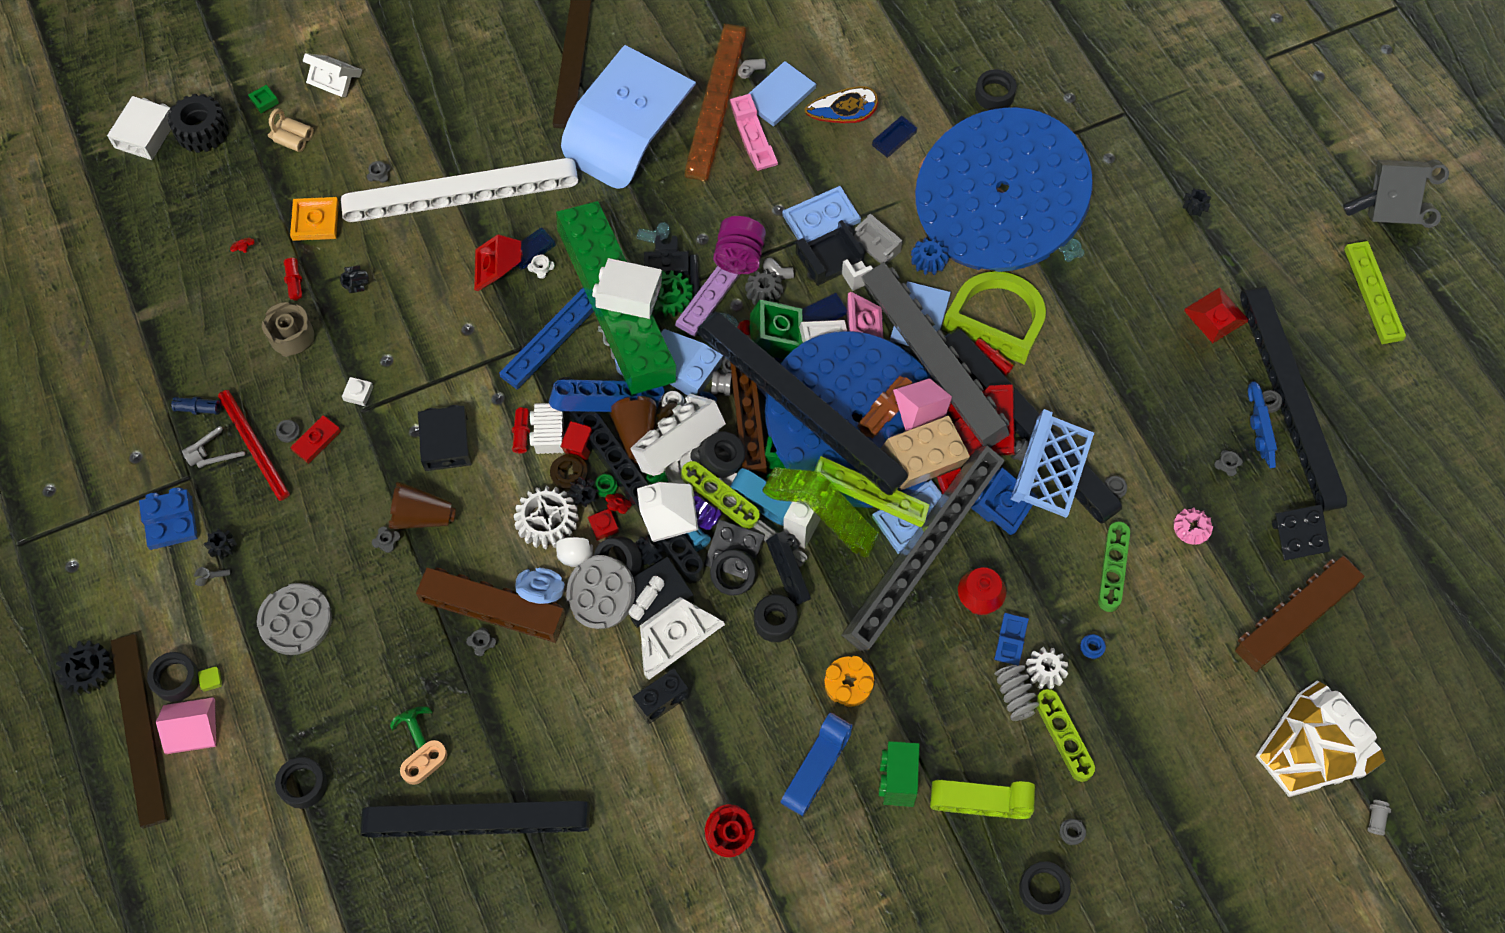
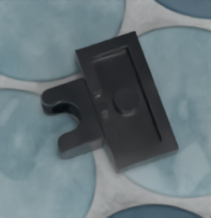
(667, 257)

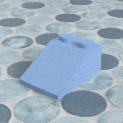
(693, 362)

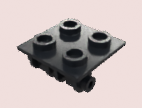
(1302, 532)
(730, 537)

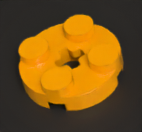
(856, 669)

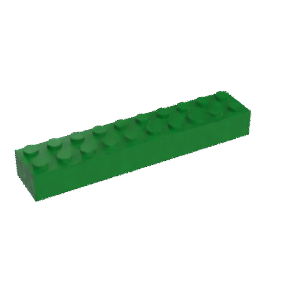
(633, 339)

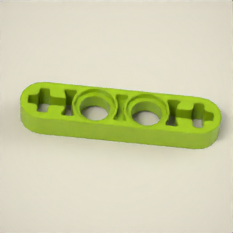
(717, 497)
(1064, 735)

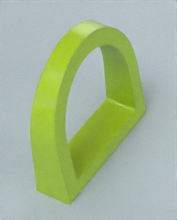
(1007, 344)

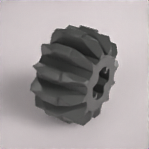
(764, 287)

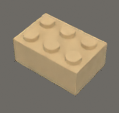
(927, 451)

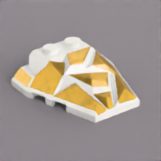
(1319, 743)

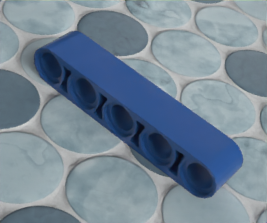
(595, 395)

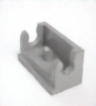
(878, 240)

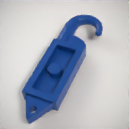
(1262, 425)

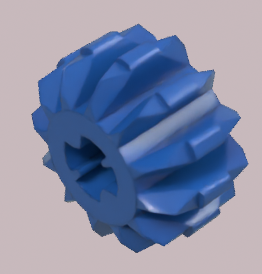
(929, 256)

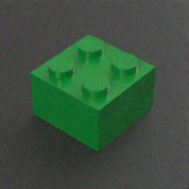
(776, 328)
(900, 776)

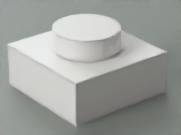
(357, 391)

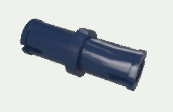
(196, 405)

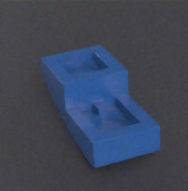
(1011, 639)

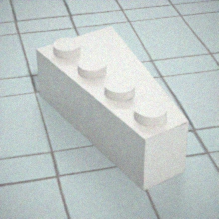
(677, 434)

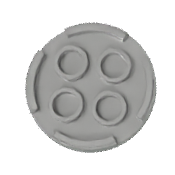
(600, 592)
(294, 619)

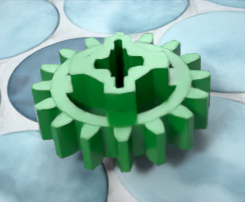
(670, 297)

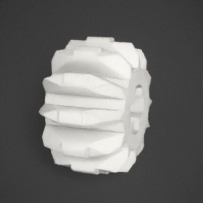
(1037, 667)

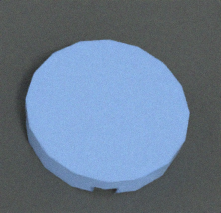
(539, 586)

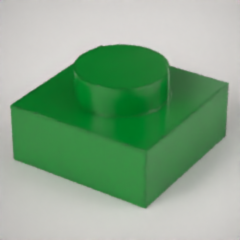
(263, 98)

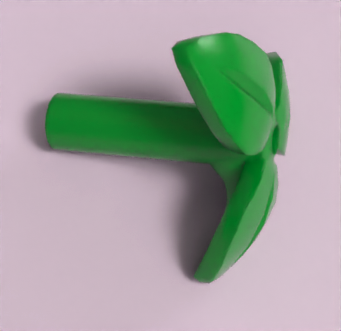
(410, 718)

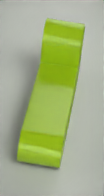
(984, 799)

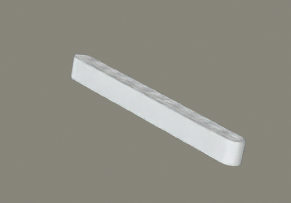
(459, 190)

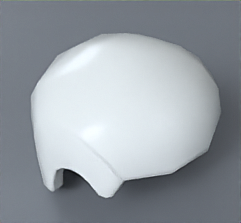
(573, 551)

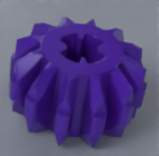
(706, 512)

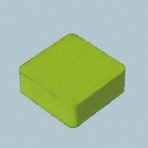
(209, 679)

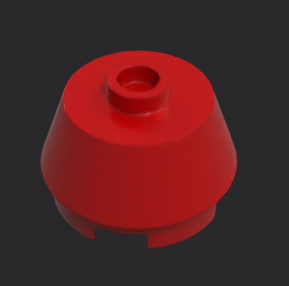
(982, 591)
(729, 830)

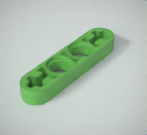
(1117, 567)

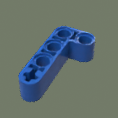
(818, 764)

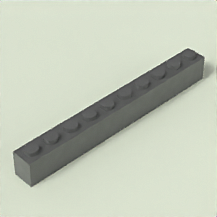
(935, 356)
(922, 548)

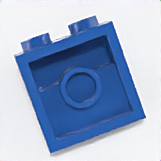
(996, 504)
(168, 518)

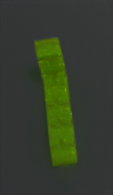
(826, 502)

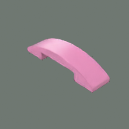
(752, 133)

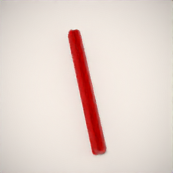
(253, 445)

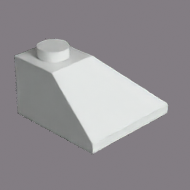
(668, 509)

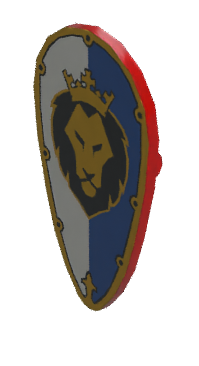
(844, 106)

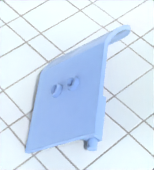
(622, 116)

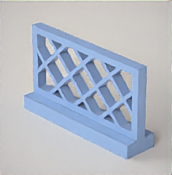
(1033, 456)

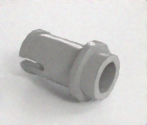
(1378, 817)

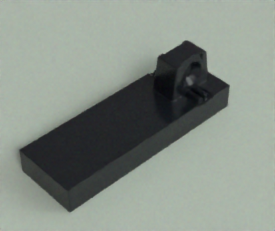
(787, 567)

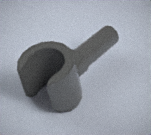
(206, 574)

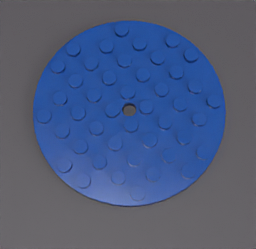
(1012, 229)
(849, 375)

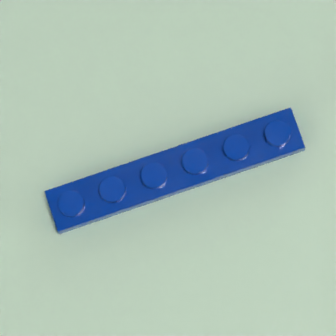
(547, 340)

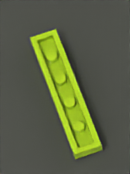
(1375, 292)
(861, 488)

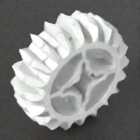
(541, 498)

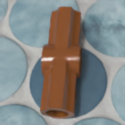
(882, 409)

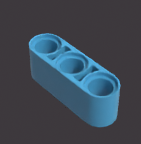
(750, 487)

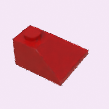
(495, 259)
(1216, 315)

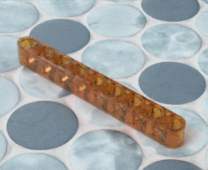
(715, 102)

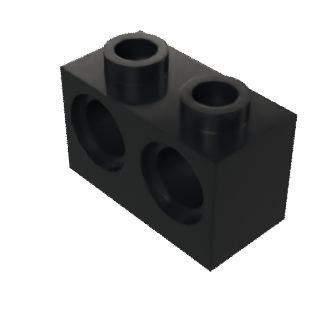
(661, 696)

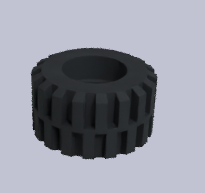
(193, 110)

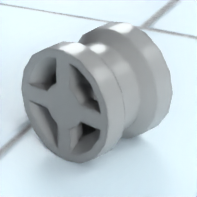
(721, 383)

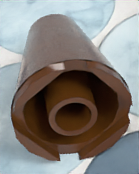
(633, 420)
(418, 509)

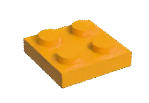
(314, 218)

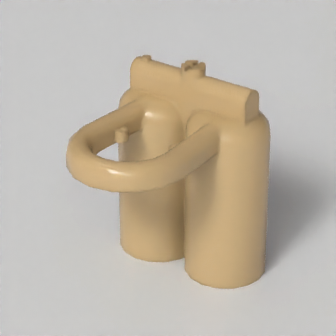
(289, 131)

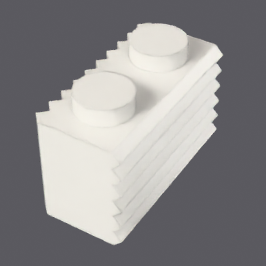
(547, 429)

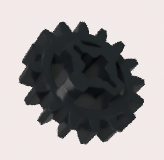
(81, 679)

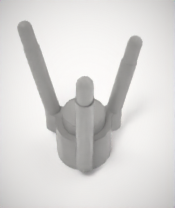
(195, 453)

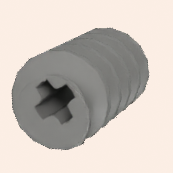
(1016, 692)

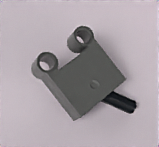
(1400, 192)

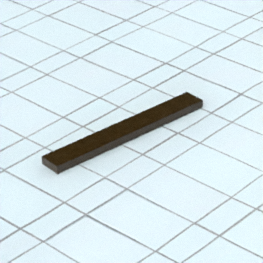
(572, 61)
(139, 731)

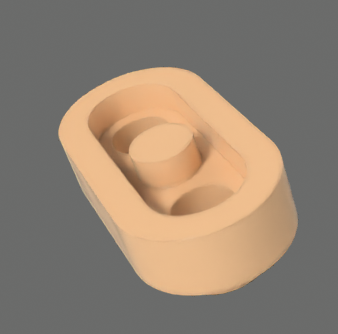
(422, 760)

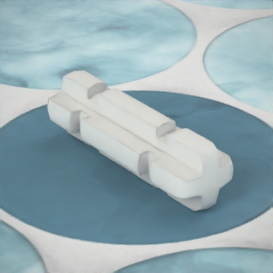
(646, 597)

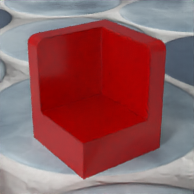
(576, 440)

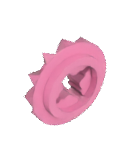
(1196, 536)

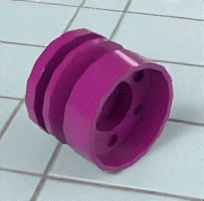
(739, 245)

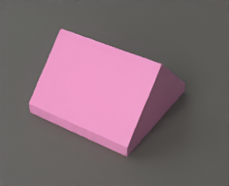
(863, 316)
(921, 403)
(187, 726)

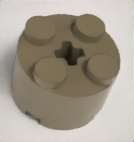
(288, 329)

